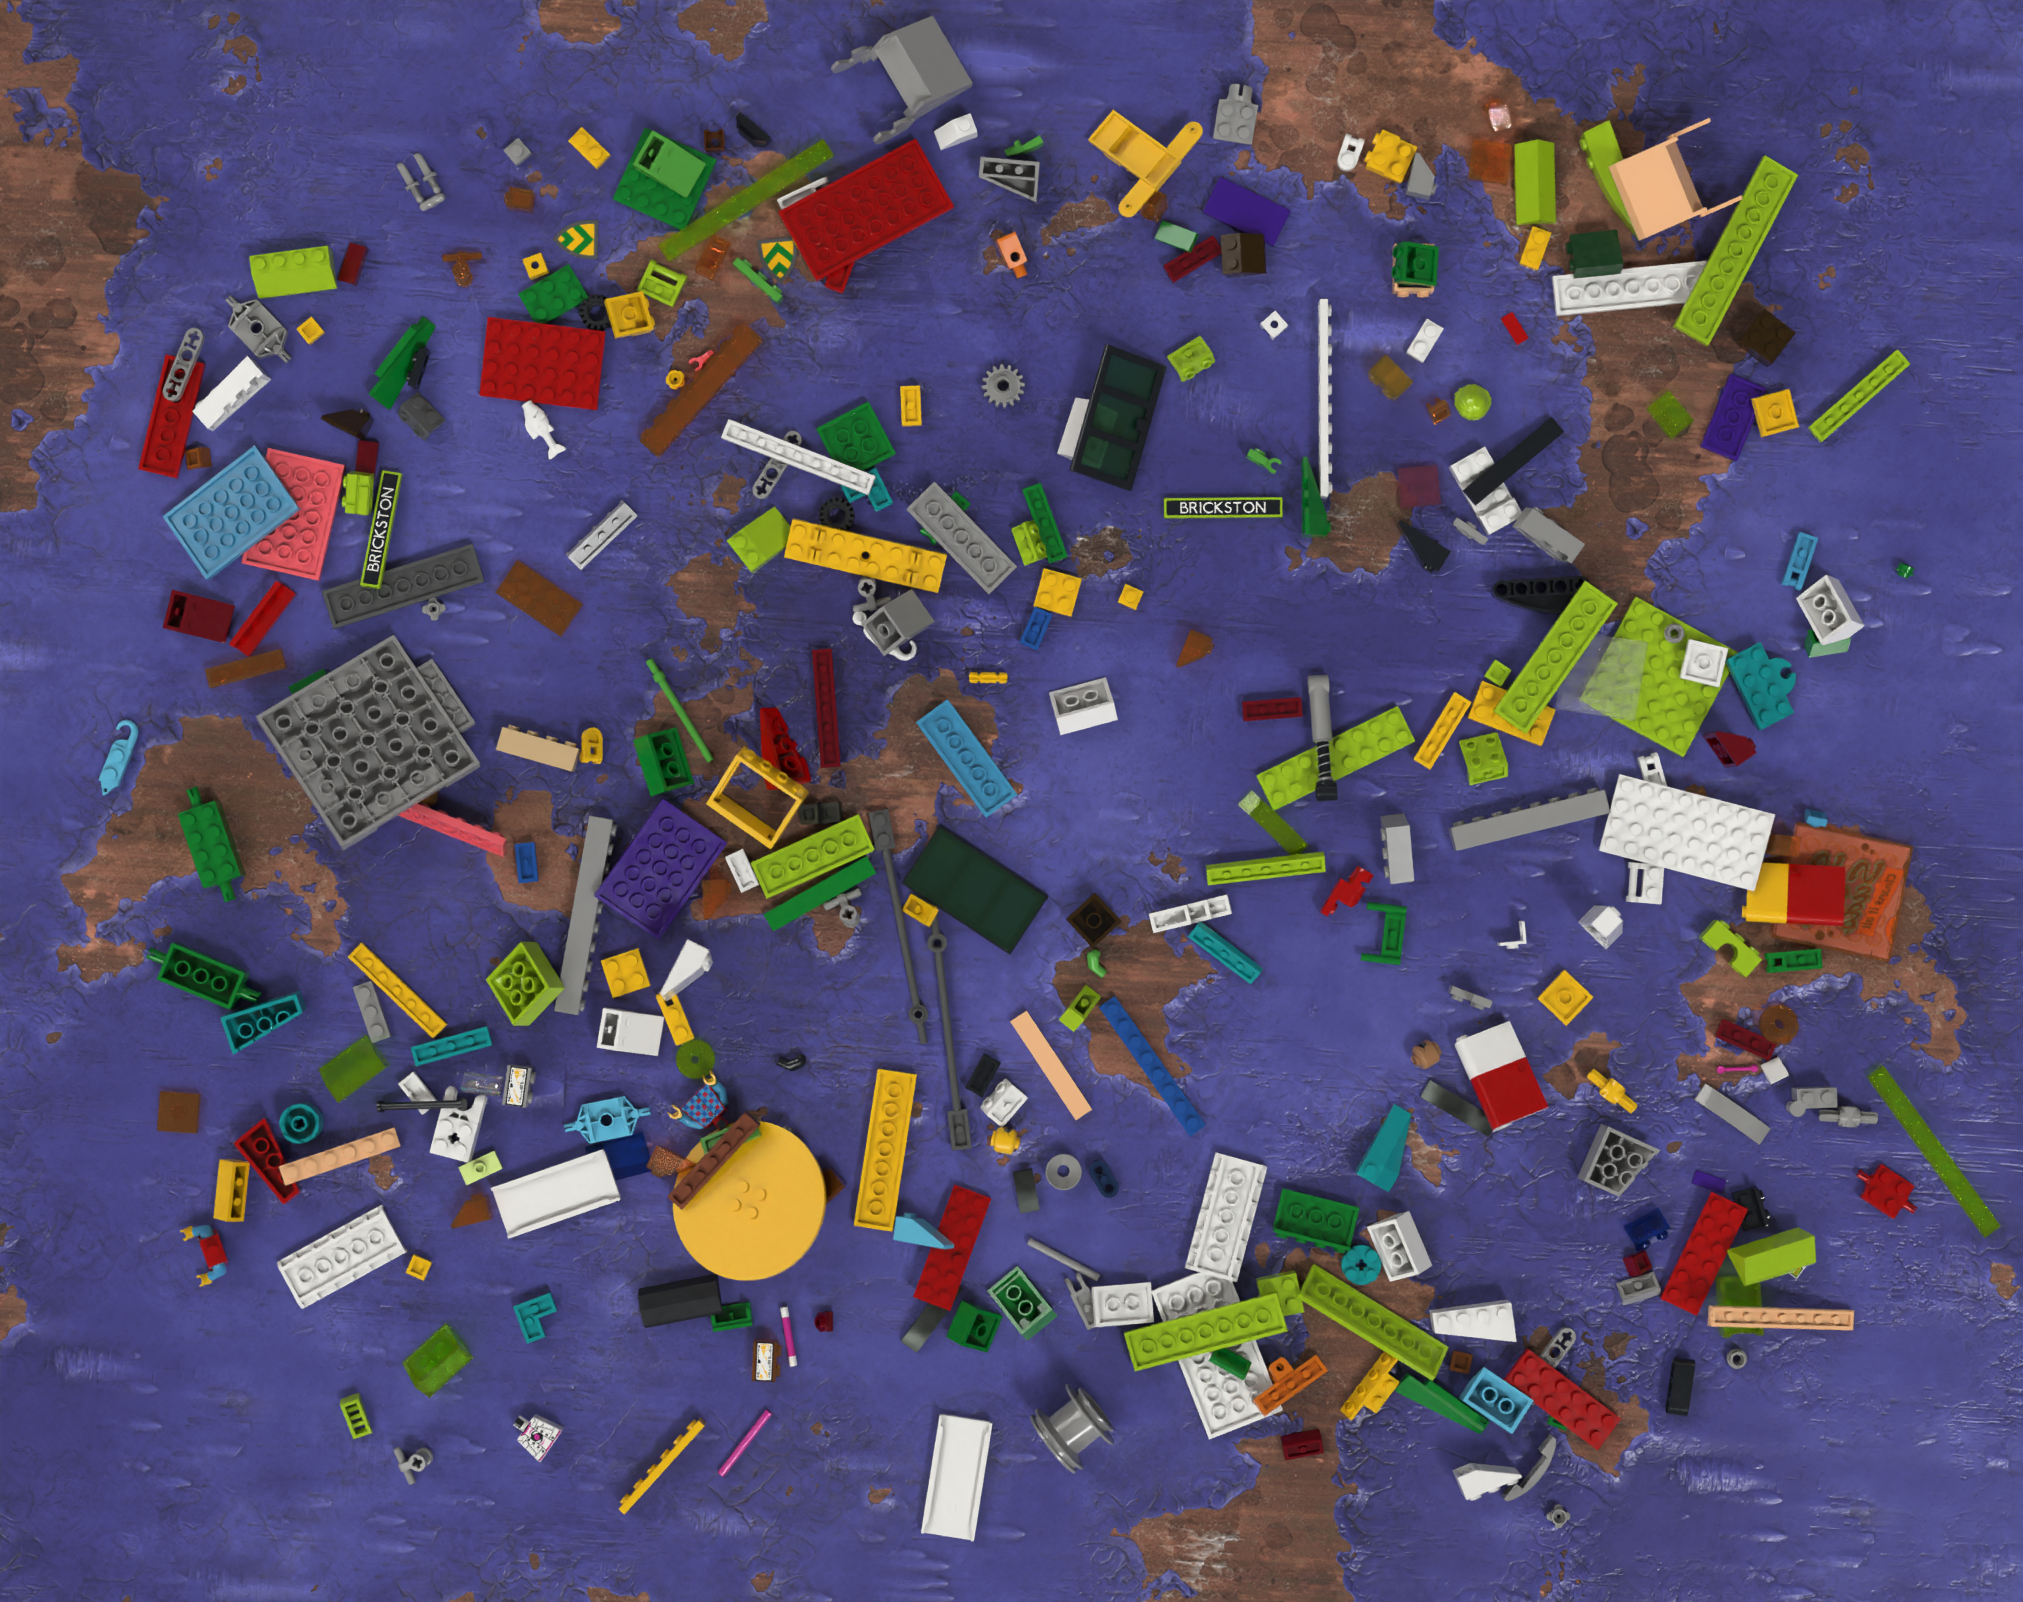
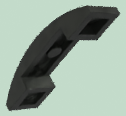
(1456, 1107)
(925, 1325)

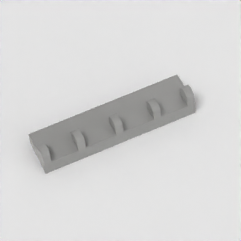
(601, 535)

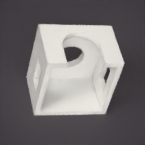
(1274, 332)

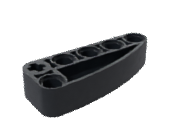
(1548, 602)

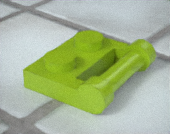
(660, 289)

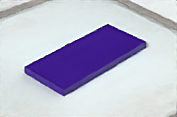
(1708, 1181)

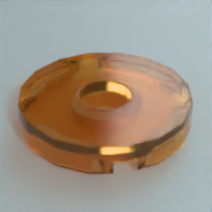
(1768, 1027)

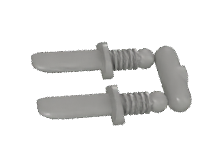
(412, 186)

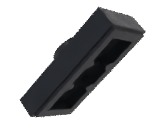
(983, 1075)

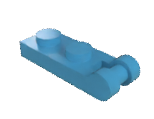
(1799, 560)

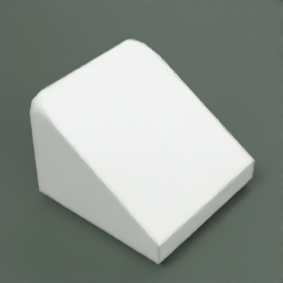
(1774, 1070)

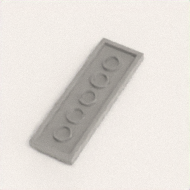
(961, 538)

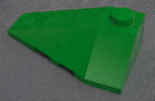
(1313, 511)

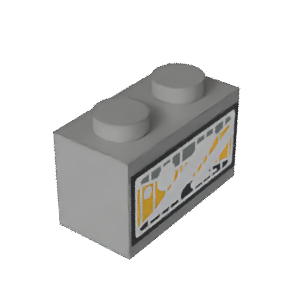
(518, 1085)

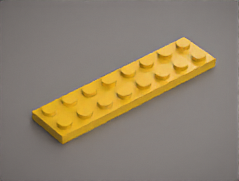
(885, 1150)

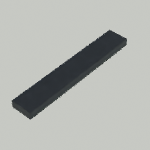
(1513, 461)

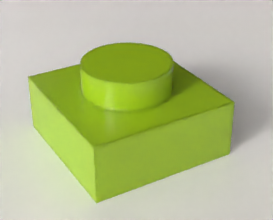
(1497, 673)

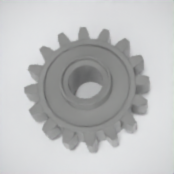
(999, 376)

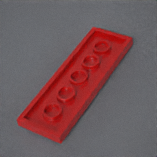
(170, 423)
(1703, 1253)
(947, 1266)
(1562, 1399)

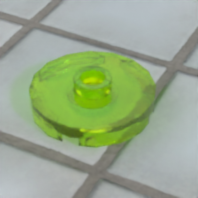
(702, 1051)

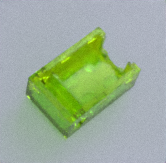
(1732, 1292)

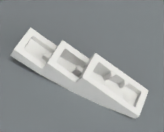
(1190, 913)

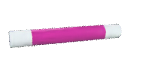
(788, 1336)

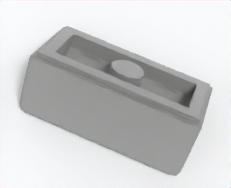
(1638, 1288)

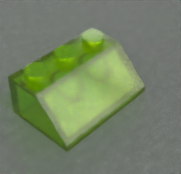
(353, 1069)
(437, 1360)

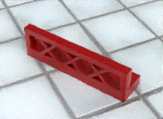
(263, 618)

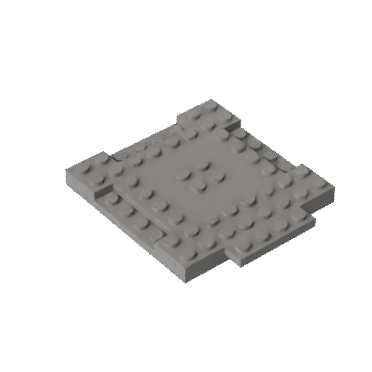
(372, 739)

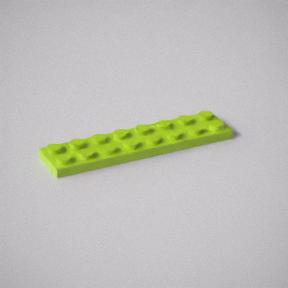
(1555, 657)
(1348, 753)
(1372, 1322)
(1206, 1331)

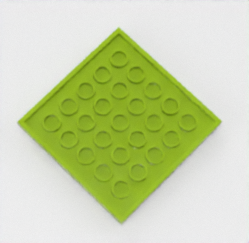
(1668, 706)

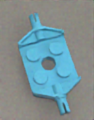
(623, 1116)

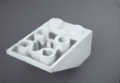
(630, 1031)
(1481, 1478)

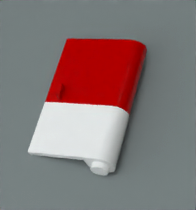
(1500, 1075)

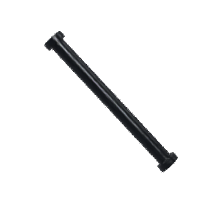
(381, 1106)

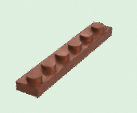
(713, 1160)

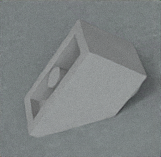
(1420, 179)

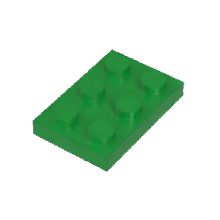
(553, 296)

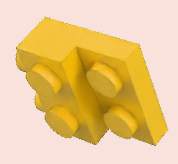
(1390, 156)
(629, 315)

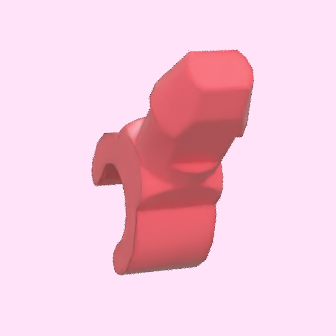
(701, 359)

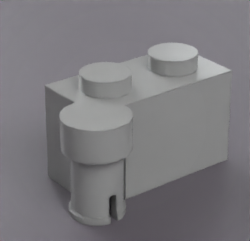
(1811, 1098)

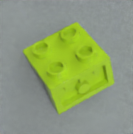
(1484, 758)

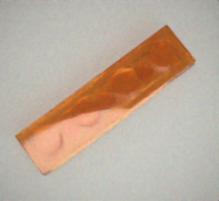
(246, 668)

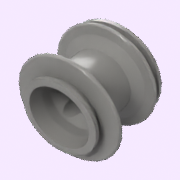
(1073, 1427)

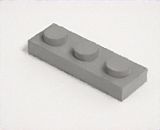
(372, 1011)

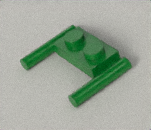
(1392, 934)

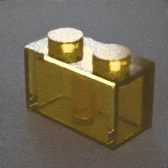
(1389, 378)

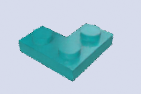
(878, 495)
(529, 1315)

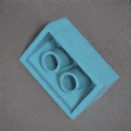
(1496, 1400)

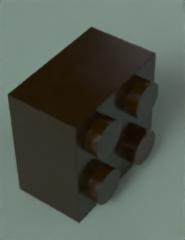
(1765, 338)
(1093, 920)

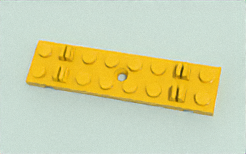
(844, 550)

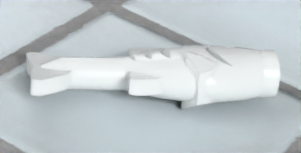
(538, 425)

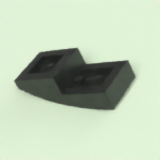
(820, 813)
(1026, 1190)

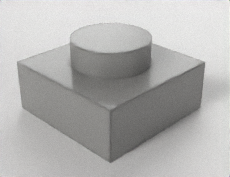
(517, 152)

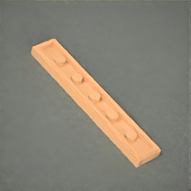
(1051, 1065)

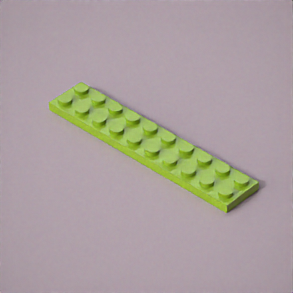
(1735, 250)

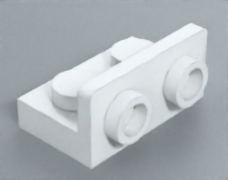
(1003, 1102)

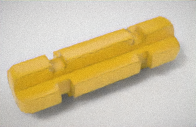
(988, 677)

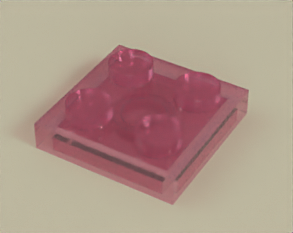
(1418, 486)

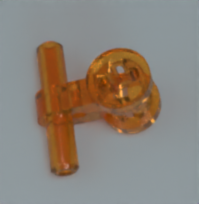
(461, 266)

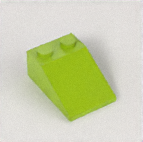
(761, 539)

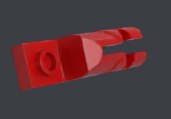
(1347, 892)

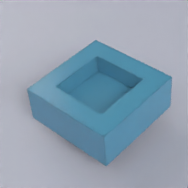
(1815, 818)

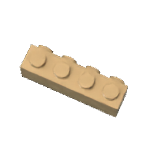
(538, 749)

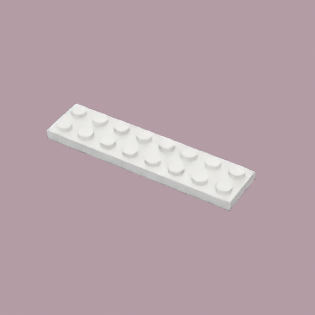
(1629, 290)

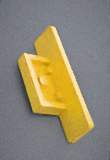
(1373, 1389)

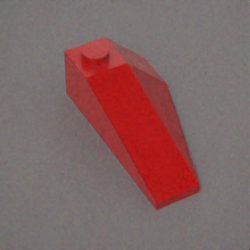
(780, 749)

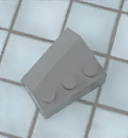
(1615, 1160)

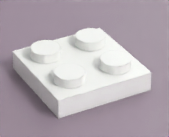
(1703, 663)

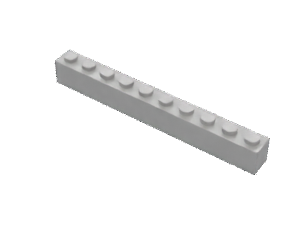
(585, 914)

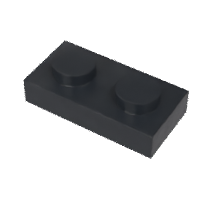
(415, 376)

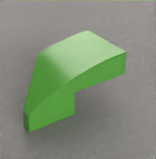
(1018, 149)

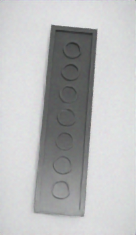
(404, 586)

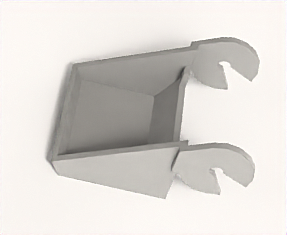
(919, 66)

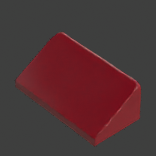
(353, 264)
(1302, 1444)

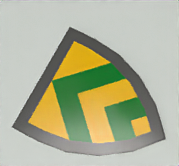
(579, 239)
(778, 256)

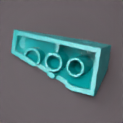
(1384, 1155)

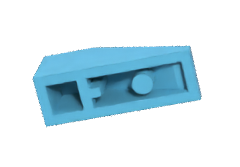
(919, 1231)

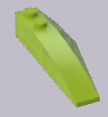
(1601, 153)

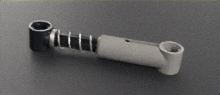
(1322, 734)

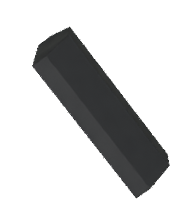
(680, 1300)

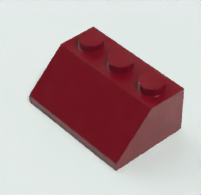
(1730, 748)

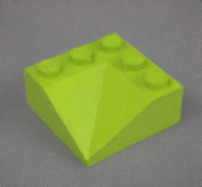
(525, 983)

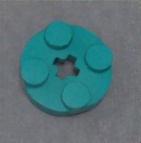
(1352, 1272)

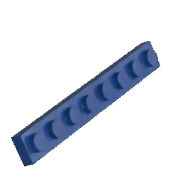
(1152, 1066)

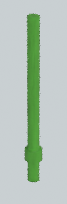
(659, 677)

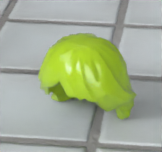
(1472, 402)

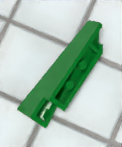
(399, 362)
(1441, 1401)

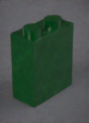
(1594, 254)

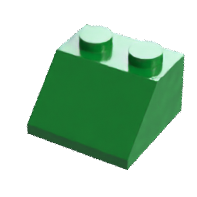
(974, 1326)

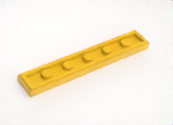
(397, 990)

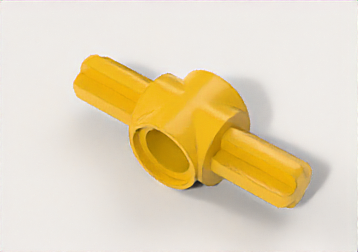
(1612, 1091)

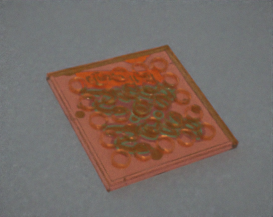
(1873, 891)

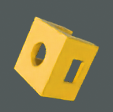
(540, 271)

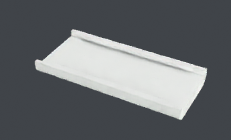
(556, 1193)
(1226, 1217)
(341, 1257)
(956, 1476)

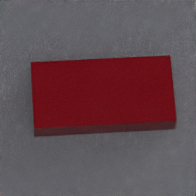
(367, 457)

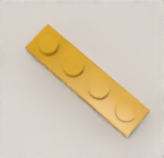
(1442, 730)

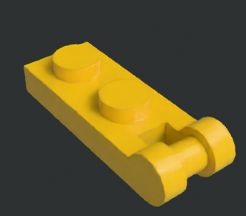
(676, 1020)

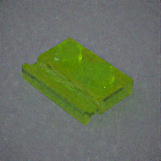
(1669, 415)

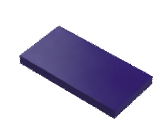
(1246, 211)
(1732, 418)

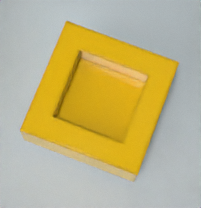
(310, 330)
(1130, 597)
(419, 1267)

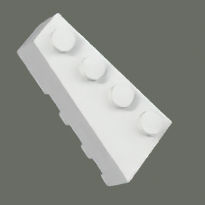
(231, 393)
(1603, 924)
(1480, 1320)

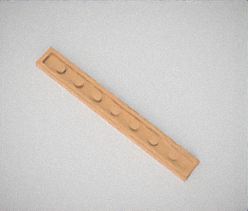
(1780, 1317)

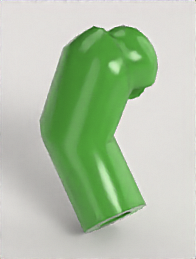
(1093, 963)

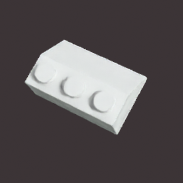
(1073, 428)
(1829, 610)
(1083, 706)
(1399, 1246)

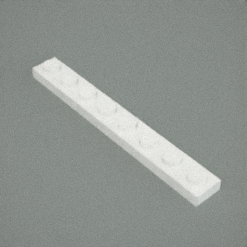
(798, 457)

